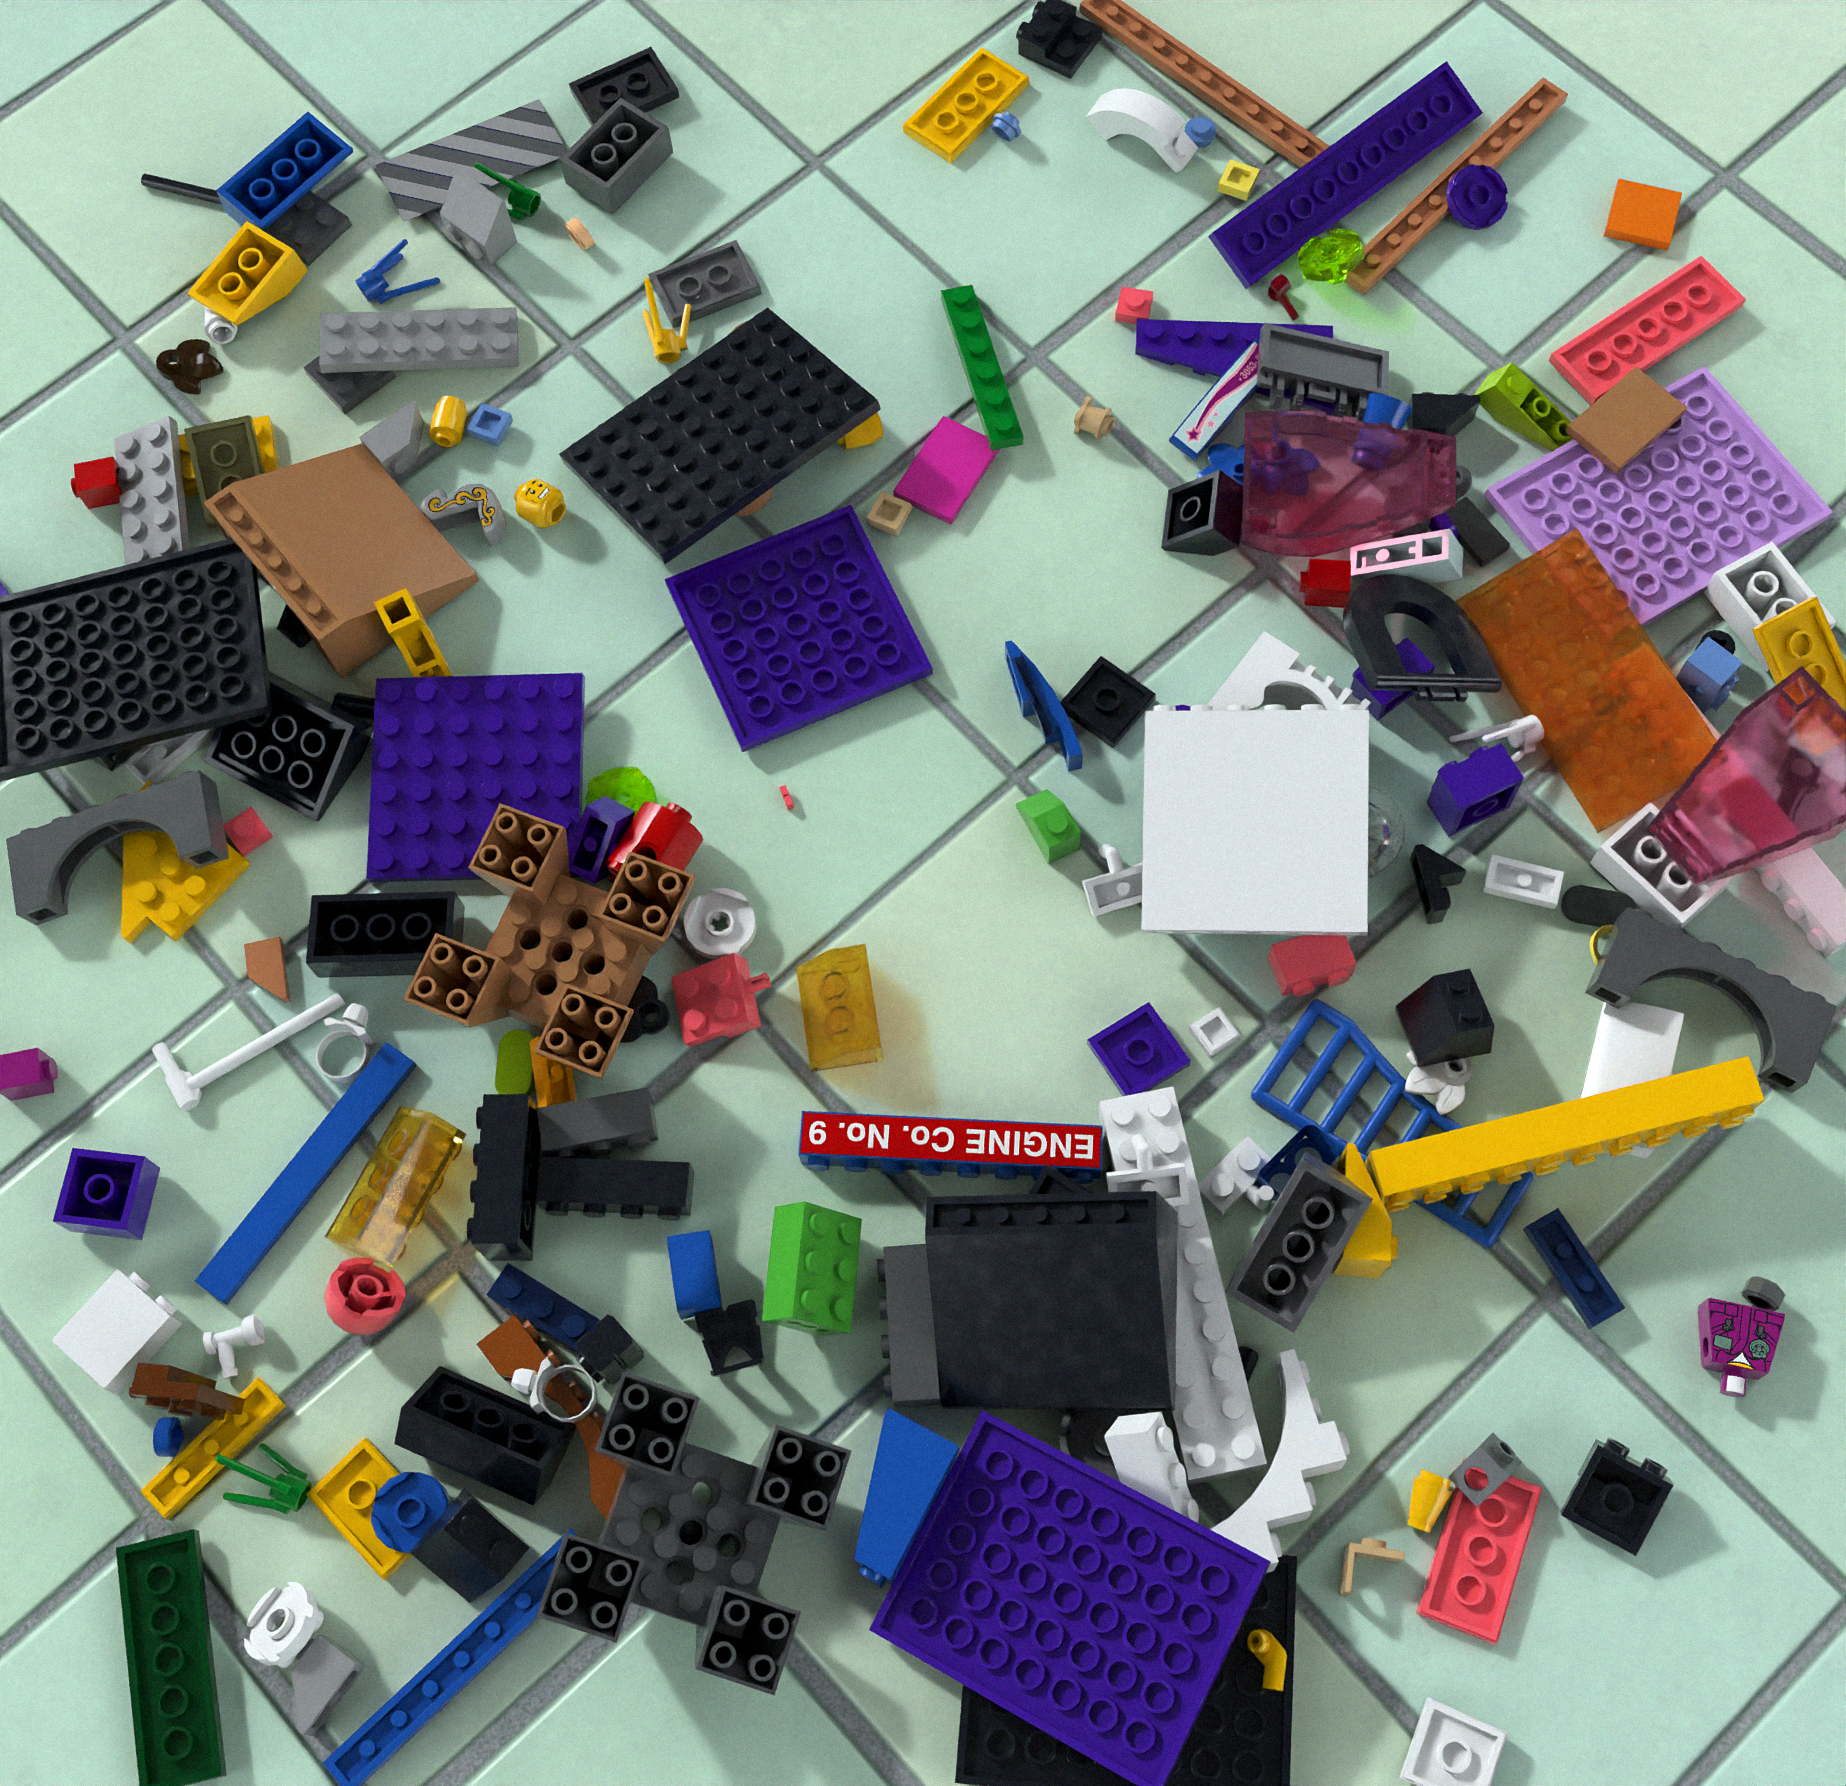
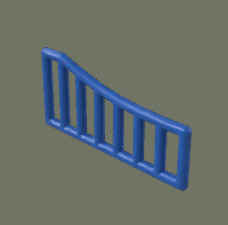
(1373, 1059)

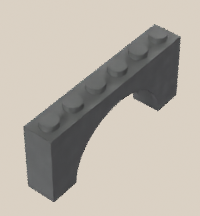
(50, 856)
(1785, 1018)

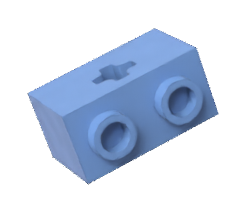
(1709, 675)

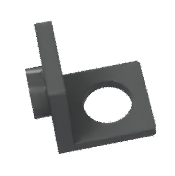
(1495, 1459)

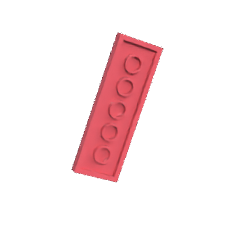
(1647, 329)

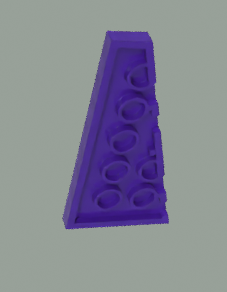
(1211, 346)

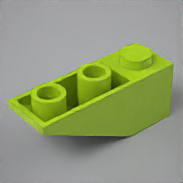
(1522, 407)

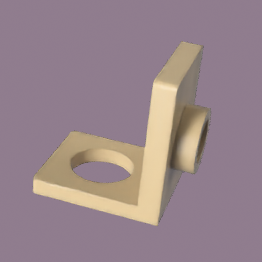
(1368, 1549)

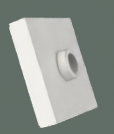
(1452, 1749)

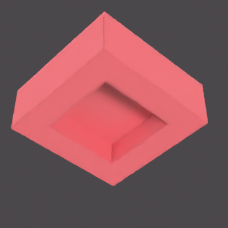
(1133, 305)
(247, 831)

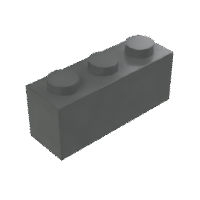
(598, 1124)

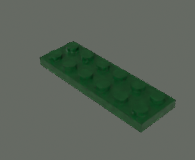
(170, 1661)

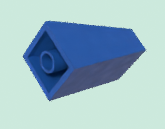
(901, 1492)

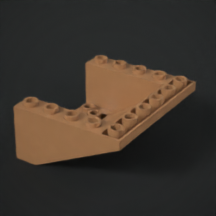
(335, 542)

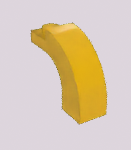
(412, 635)

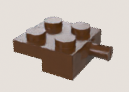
(182, 1392)

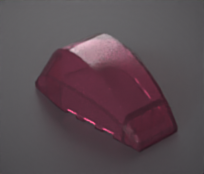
(1338, 481)
(1762, 787)

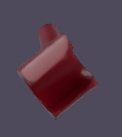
(1278, 291)

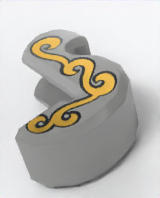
(466, 506)

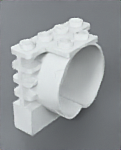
(1274, 676)

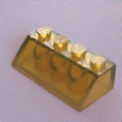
(396, 1185)

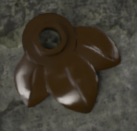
(191, 365)

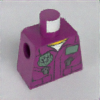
(1737, 1342)

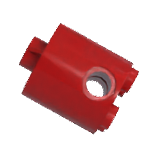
(657, 834)

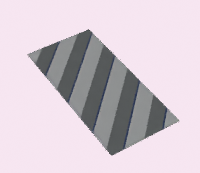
(504, 143)

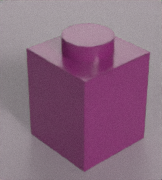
(27, 1074)

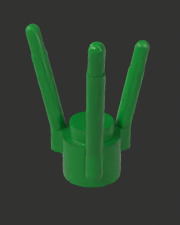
(523, 200)
(288, 1490)

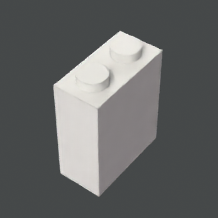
(118, 1330)

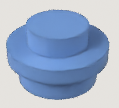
(1006, 126)
(1201, 131)

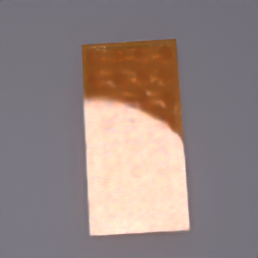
(1591, 678)

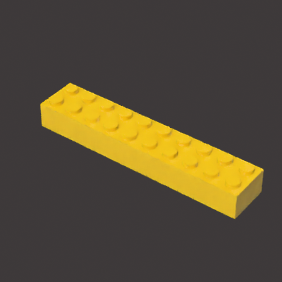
(1565, 1133)

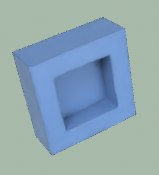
(489, 424)

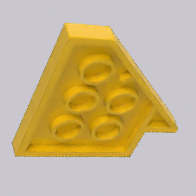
(166, 888)

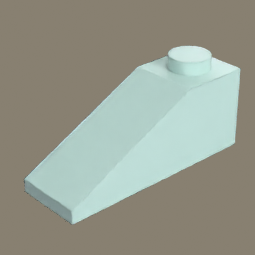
(1424, 556)

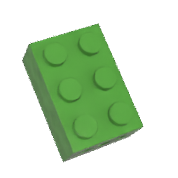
(812, 1269)

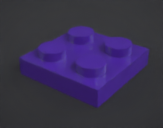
(1138, 1051)

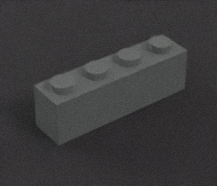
(910, 1327)

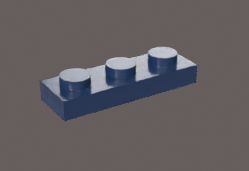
(1573, 1268)
(541, 1307)

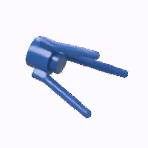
(373, 283)

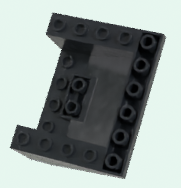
(1054, 1300)

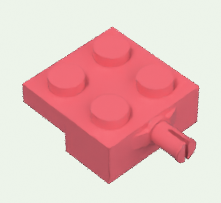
(718, 999)

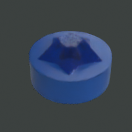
(167, 1436)

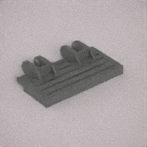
(1329, 367)

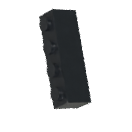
(615, 1187)

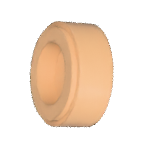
(579, 234)

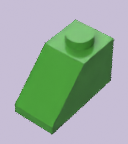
(1050, 825)

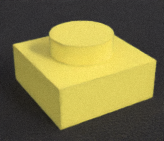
(1238, 180)

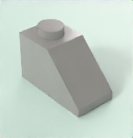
(396, 439)
(321, 1681)

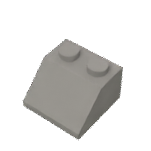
(477, 219)

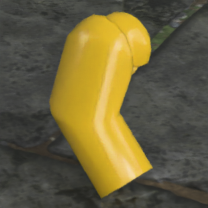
(1271, 1655)

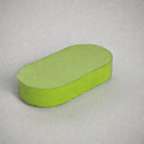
(514, 1064)

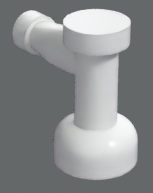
(221, 1343)

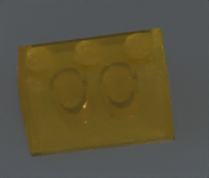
(839, 1009)

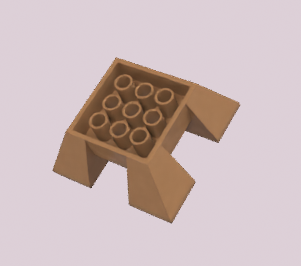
(623, 930)

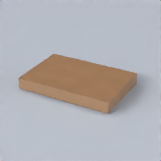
(1626, 419)

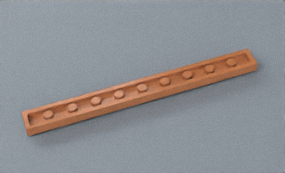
(1204, 80)
(1431, 205)

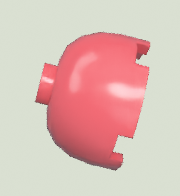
(363, 1296)

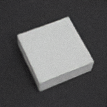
(1214, 1032)

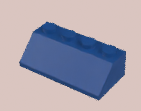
(283, 172)

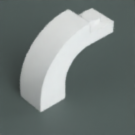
(1147, 118)

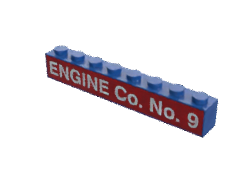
(949, 1145)

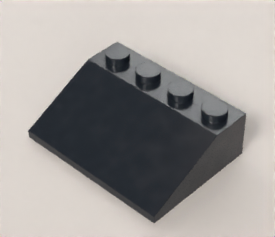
(296, 752)

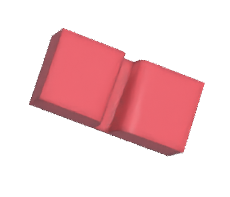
(785, 794)

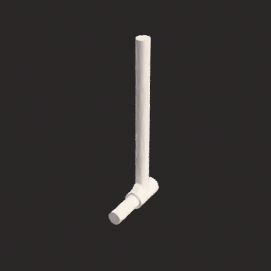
(187, 1087)

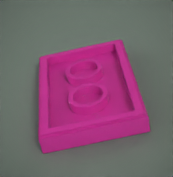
(946, 470)

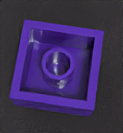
(1474, 788)
(106, 1194)

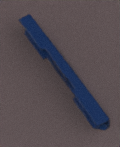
(1034, 696)

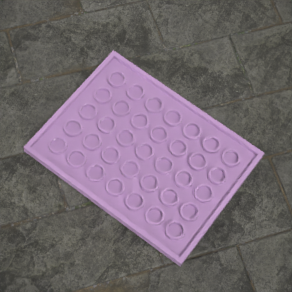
(1676, 510)

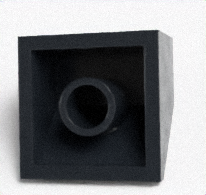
(1204, 516)
(1446, 1019)
(470, 1547)

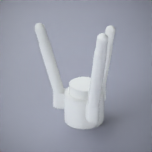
(1519, 732)

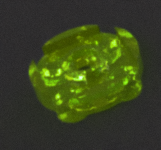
(1331, 256)
(624, 782)

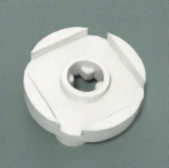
(711, 907)
(278, 1644)

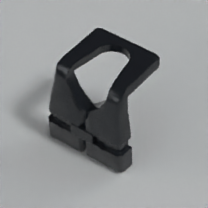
(728, 1328)

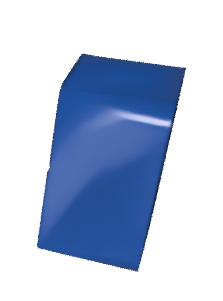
(1315, 1139)
(694, 1273)

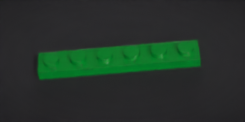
(981, 368)

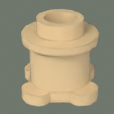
(1093, 419)

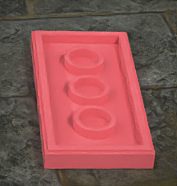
(1479, 1557)

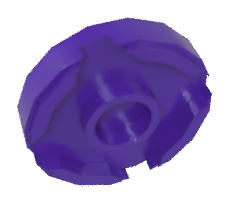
(1477, 197)

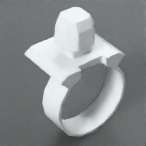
(354, 1019)
(527, 1382)

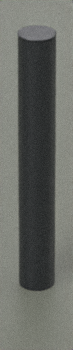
(180, 188)

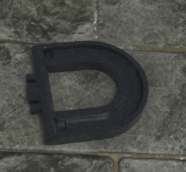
(1452, 625)

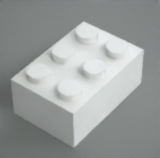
(1756, 591)
(1650, 876)

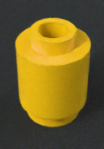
(448, 421)
(863, 434)

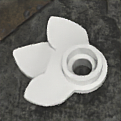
(1441, 1082)

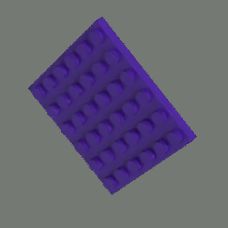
(797, 628)
(459, 750)

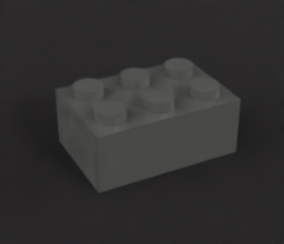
(616, 155)

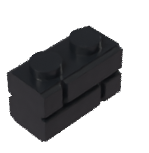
(608, 1351)

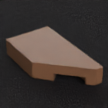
(268, 966)

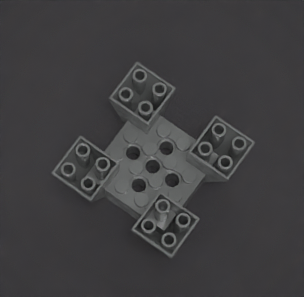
(787, 1482)

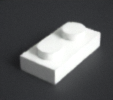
(1523, 882)

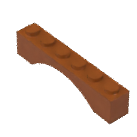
(514, 1348)

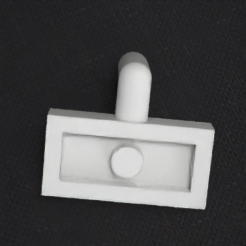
(1114, 889)
(1237, 1177)
(1167, 1180)

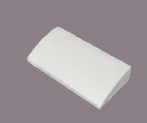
(1632, 1048)

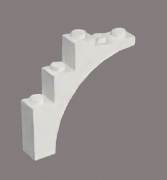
(1301, 1453)

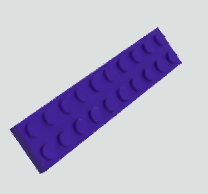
(1345, 175)

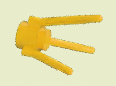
(665, 342)

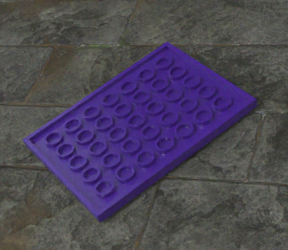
(1071, 1600)

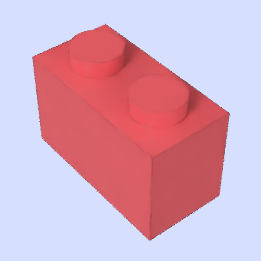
(1311, 962)

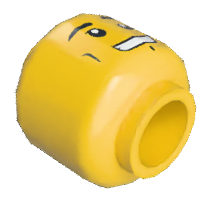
(539, 503)

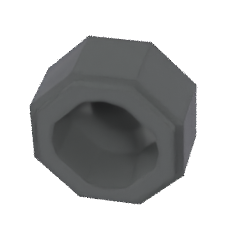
(1763, 1293)

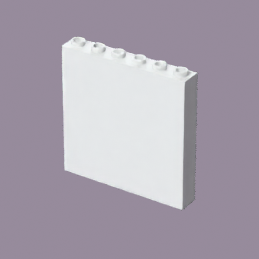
(1256, 820)

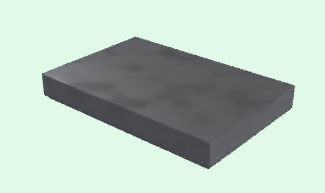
(705, 282)

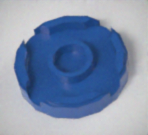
(407, 1509)

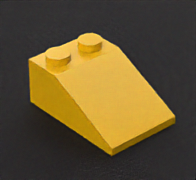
(248, 275)
(1372, 1243)

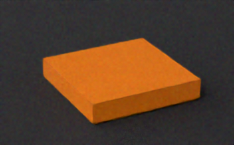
(1642, 214)

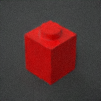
(97, 482)
(1326, 583)

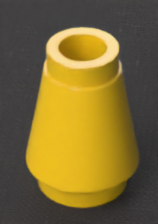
(1427, 1500)

